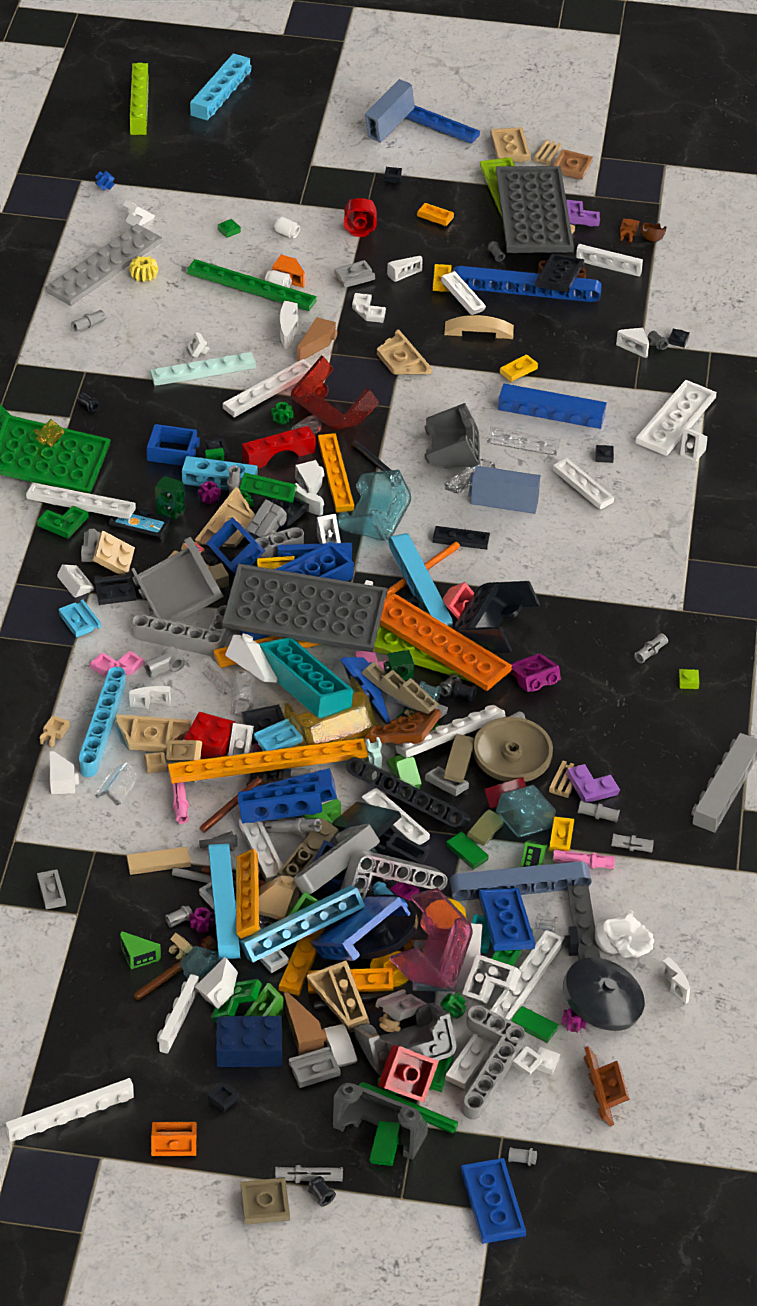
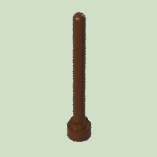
(207, 943)

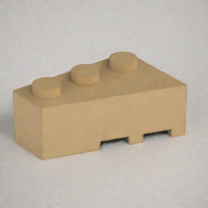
(340, 994)

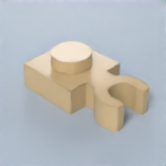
(55, 728)

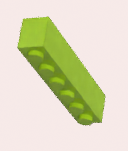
(139, 99)

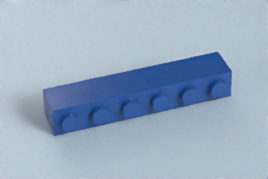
(552, 406)

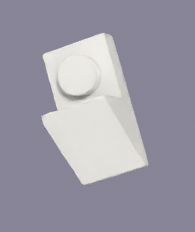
(137, 214)
(241, 739)

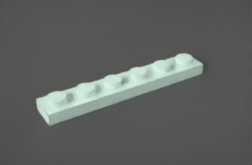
(202, 368)

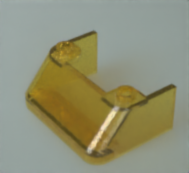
(342, 726)

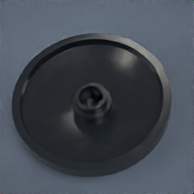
(389, 934)
(603, 994)

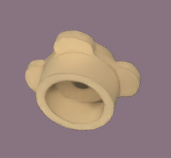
(389, 1024)

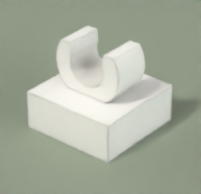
(197, 345)

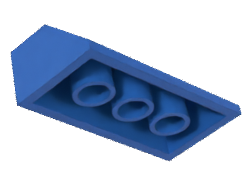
(323, 562)

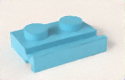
(79, 618)
(278, 736)

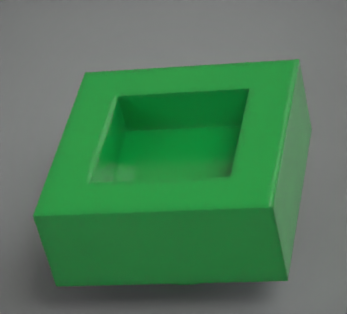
(229, 228)
(215, 454)

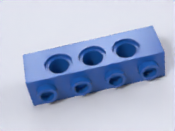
(324, 777)
(280, 802)

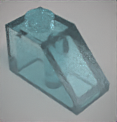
(199, 962)

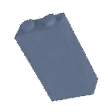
(389, 110)
(504, 489)

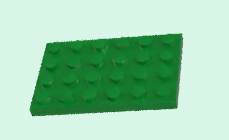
(68, 464)

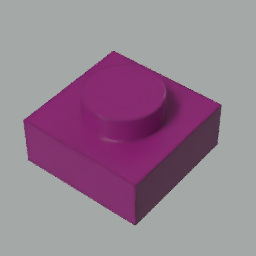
(404, 890)

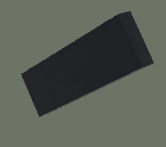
(464, 537)

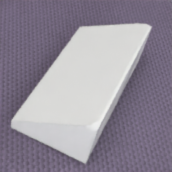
(74, 580)

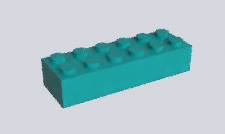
(307, 678)

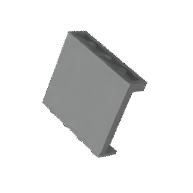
(178, 585)

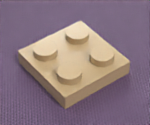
(113, 553)

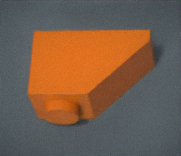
(292, 267)

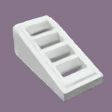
(394, 268)

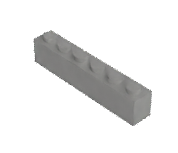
(726, 783)

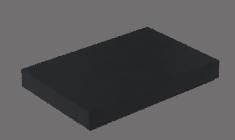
(361, 813)

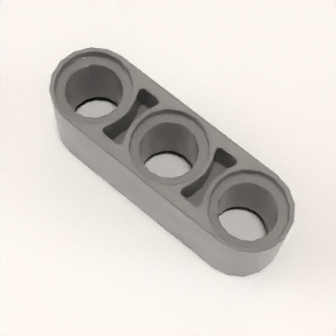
(285, 537)

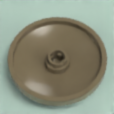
(513, 749)

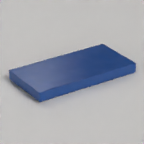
(506, 919)
(493, 1200)

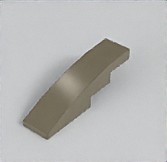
(405, 692)

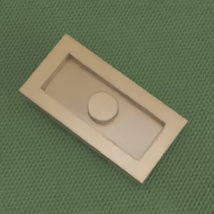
(183, 750)

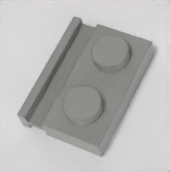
(354, 273)
(399, 1005)
(314, 1067)

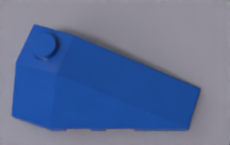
(354, 667)

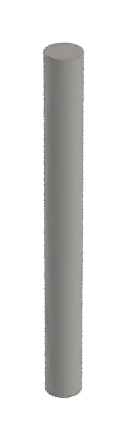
(194, 875)

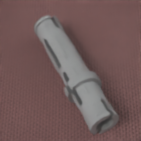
(300, 825)
(305, 1173)

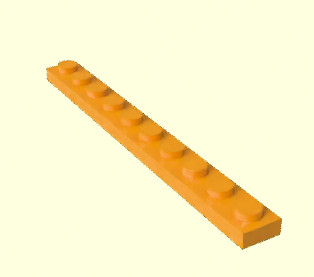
(266, 760)

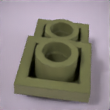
(486, 827)

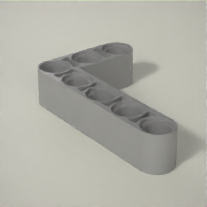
(182, 635)
(337, 858)
(389, 871)
(496, 1061)

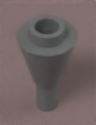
(221, 839)

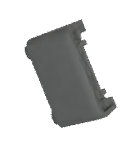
(453, 438)
(430, 1037)
(357, 1103)

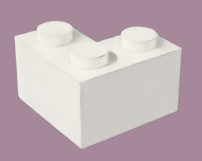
(486, 974)

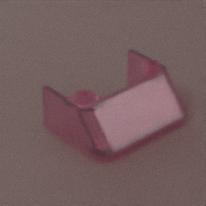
(445, 946)

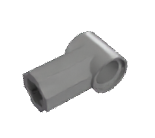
(89, 546)
(168, 660)

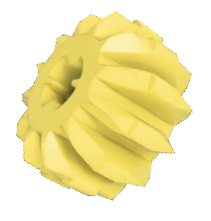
(143, 268)

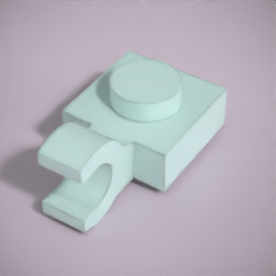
(374, 755)

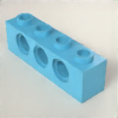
(200, 470)

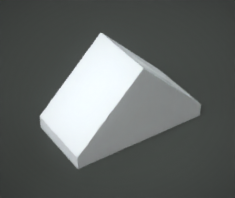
(634, 341)
(327, 529)

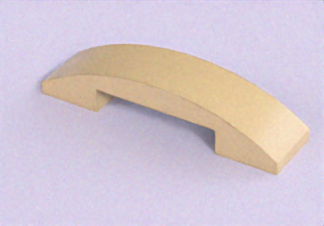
(479, 324)

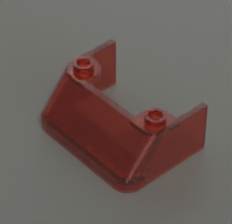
(311, 393)

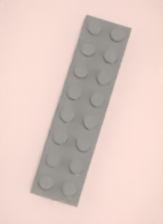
(103, 264)

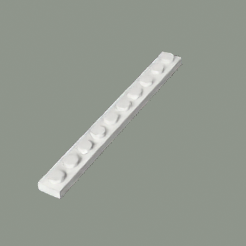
(506, 1006)

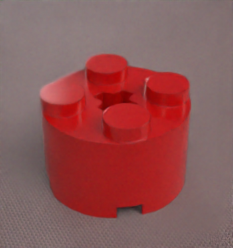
(360, 217)

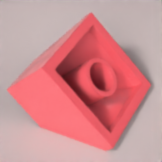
(458, 598)

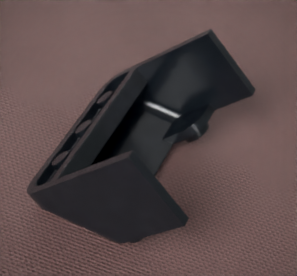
(489, 607)

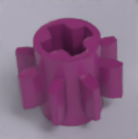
(209, 492)
(202, 920)
(572, 1021)

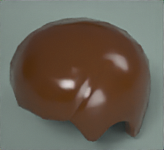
(653, 232)

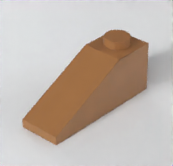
(317, 338)
(304, 1026)

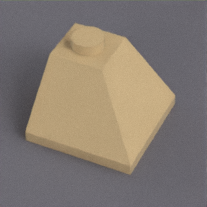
(278, 897)

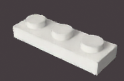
(463, 293)

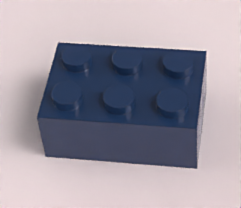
(249, 1041)

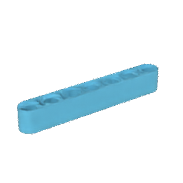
(418, 578)
(102, 722)
(224, 901)

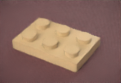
(510, 143)

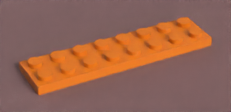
(443, 643)

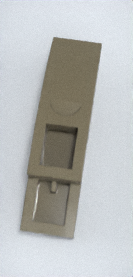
(307, 850)

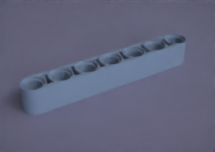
(528, 879)

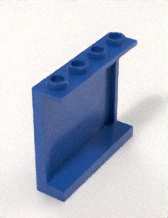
(338, 939)

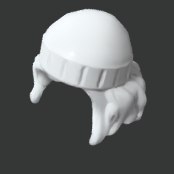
(624, 936)

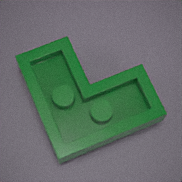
(65, 524)
(243, 992)

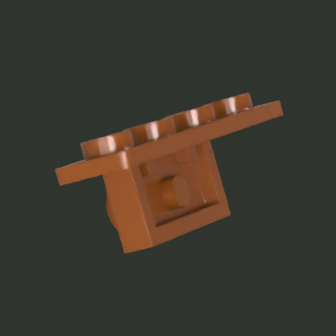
(608, 1083)

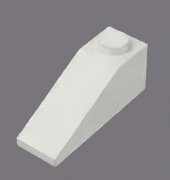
(250, 657)

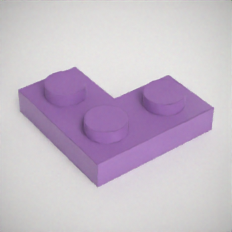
(580, 216)
(589, 788)

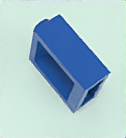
(172, 435)
(247, 556)

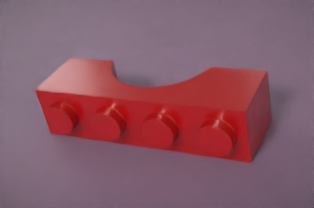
(261, 450)

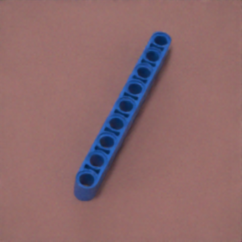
(524, 284)

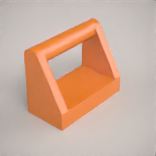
(173, 1142)

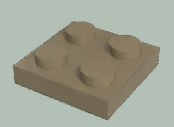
(265, 1201)

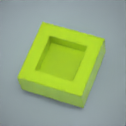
(688, 679)

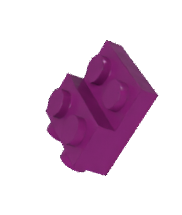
(535, 672)

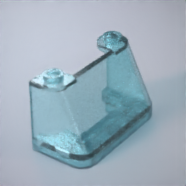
(380, 507)

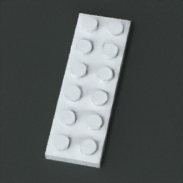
(677, 413)

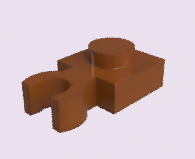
(629, 229)

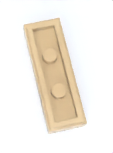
(158, 860)

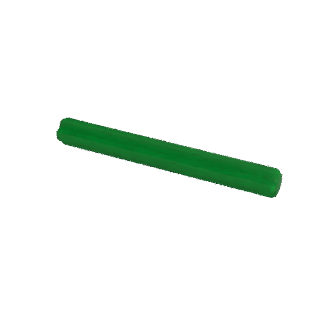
(430, 1116)

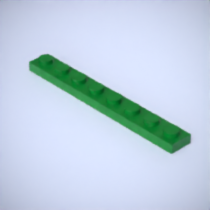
(251, 284)

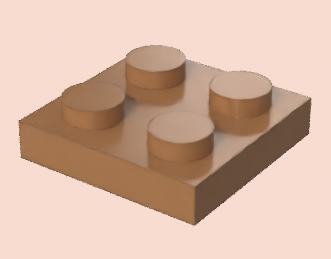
(573, 163)

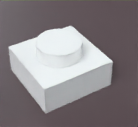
(550, 1060)

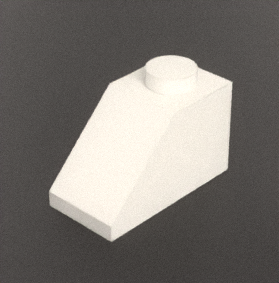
(693, 444)
(309, 476)
(62, 775)
(218, 983)

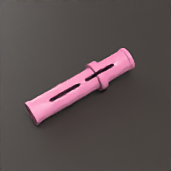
(180, 803)
(592, 860)

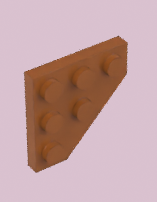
(401, 730)

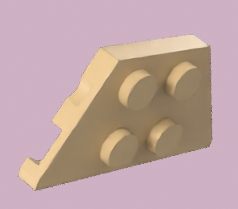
(402, 357)
(235, 507)
(151, 732)

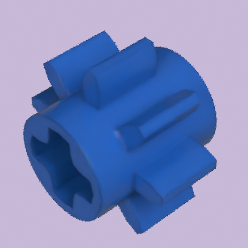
(104, 180)

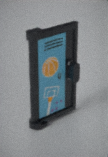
(143, 522)

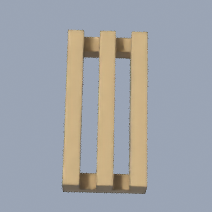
(549, 146)
(563, 766)

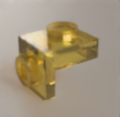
(49, 433)

